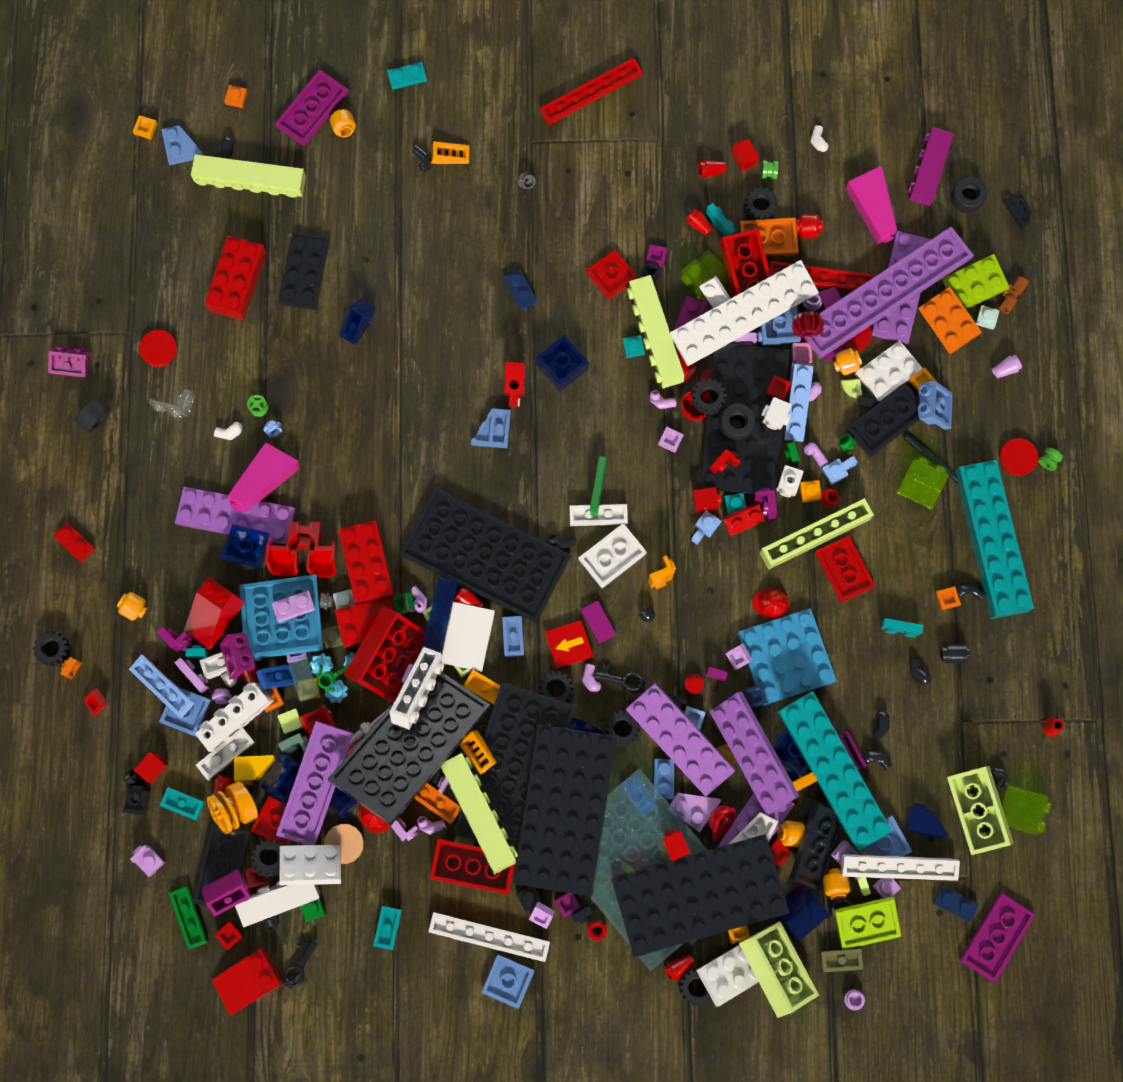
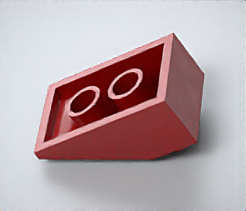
(211, 613)
(357, 619)
(247, 981)

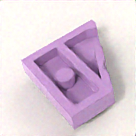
(694, 809)

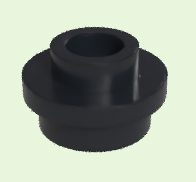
(651, 266)
(866, 400)

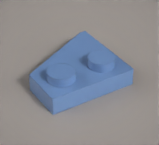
(179, 145)
(494, 430)

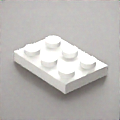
(888, 371)
(612, 555)
(310, 864)
(727, 976)

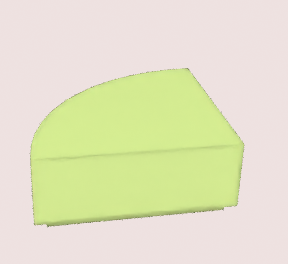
(852, 387)
(864, 888)

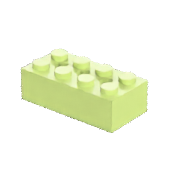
(974, 822)
(779, 969)

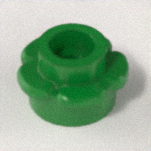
(847, 442)

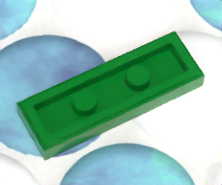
(598, 486)
(188, 917)

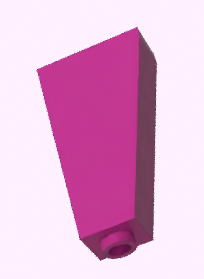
(873, 203)
(262, 476)

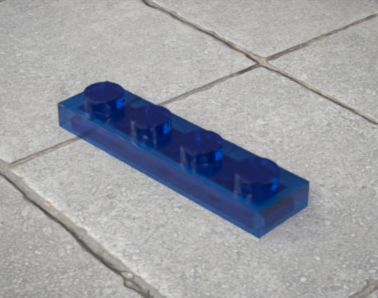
(440, 615)

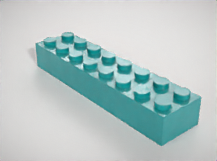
(994, 539)

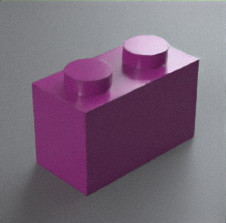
(226, 892)

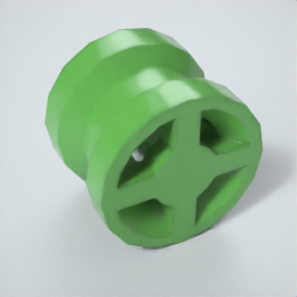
(769, 169)
(257, 401)
(1050, 459)

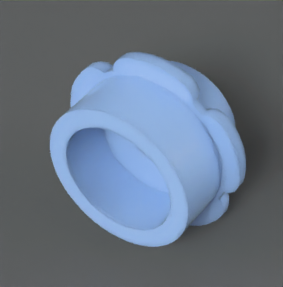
(272, 429)

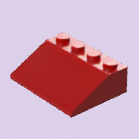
(386, 653)

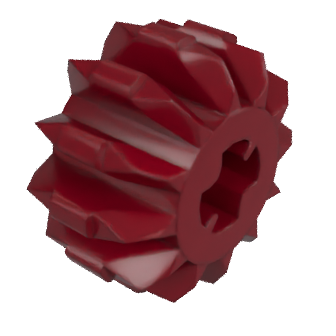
(808, 324)

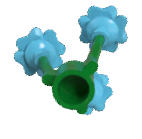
(326, 679)

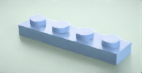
(799, 399)
(161, 686)

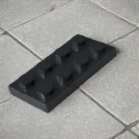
(304, 271)
(886, 420)
(816, 847)
(221, 857)

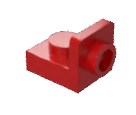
(720, 464)

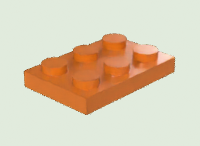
(777, 235)
(950, 320)

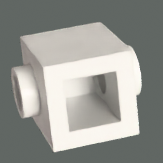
(776, 414)
(789, 481)

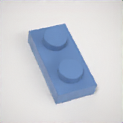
(513, 636)
(664, 777)

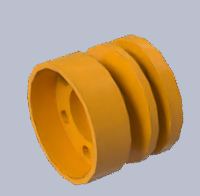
(233, 807)

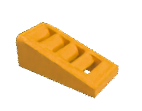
(442, 159)
(475, 736)

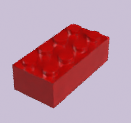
(744, 260)
(235, 278)
(366, 562)
(468, 867)

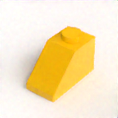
(252, 768)

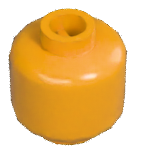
(342, 123)
(847, 361)
(132, 606)
(791, 833)
(836, 885)

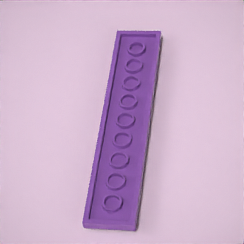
(889, 290)

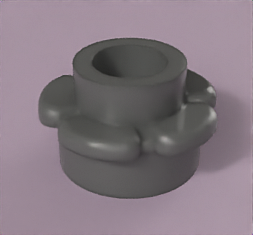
(529, 183)
(326, 600)

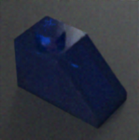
(357, 321)
(923, 821)

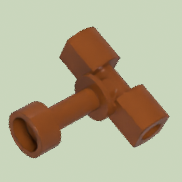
(1011, 294)

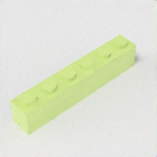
(248, 175)
(656, 332)
(816, 534)
(478, 814)

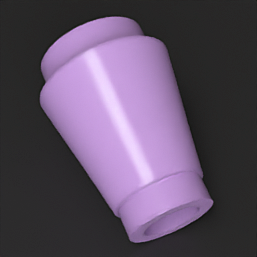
(1007, 366)

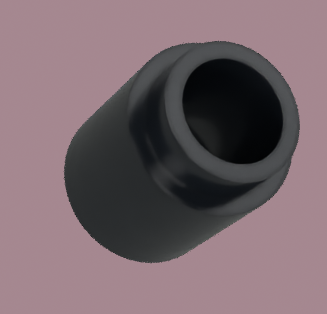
(954, 653)

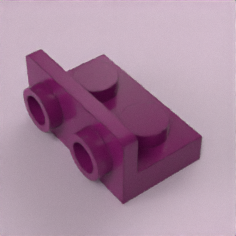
(691, 310)
(68, 361)
(769, 505)
(176, 642)
(237, 654)

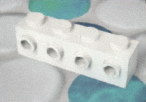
(416, 688)
(234, 716)
(275, 900)

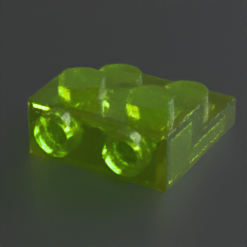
(703, 270)
(923, 482)
(1026, 810)

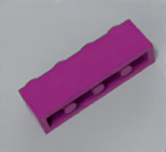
(931, 166)

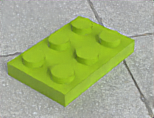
(977, 281)
(867, 923)

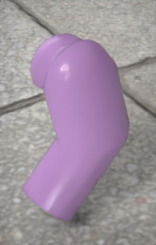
(815, 390)
(660, 402)
(813, 449)
(420, 600)
(588, 679)
(428, 826)

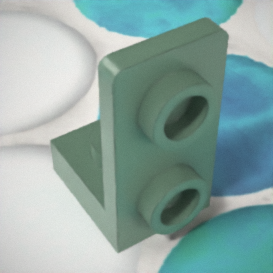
(291, 744)

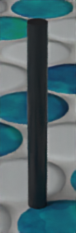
(930, 456)

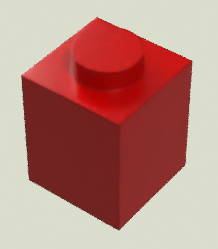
(744, 155)
(706, 499)
(151, 767)
(675, 844)

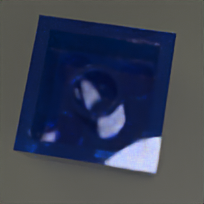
(562, 363)

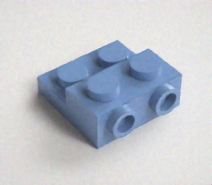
(778, 330)
(935, 404)

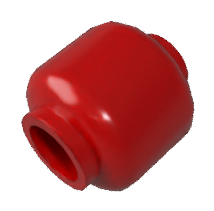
(809, 226)

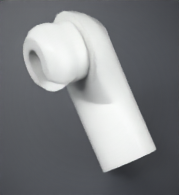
(817, 141)
(229, 433)

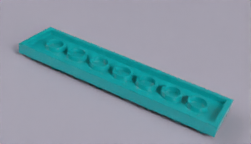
(835, 771)

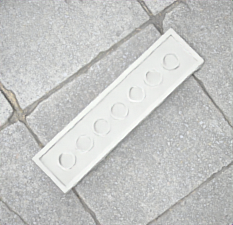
(743, 313)

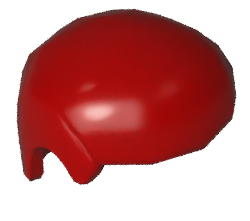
(689, 410)

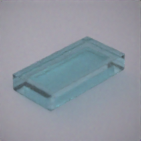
(304, 680)

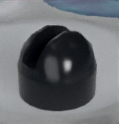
(647, 615)
(131, 778)
(271, 922)

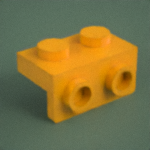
(659, 578)

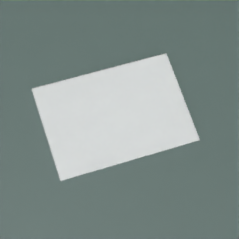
(467, 636)

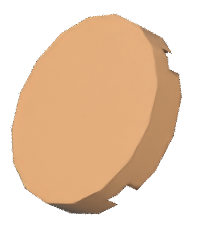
(349, 839)

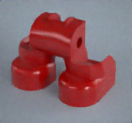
(284, 561)

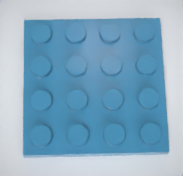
(288, 637)
(787, 656)

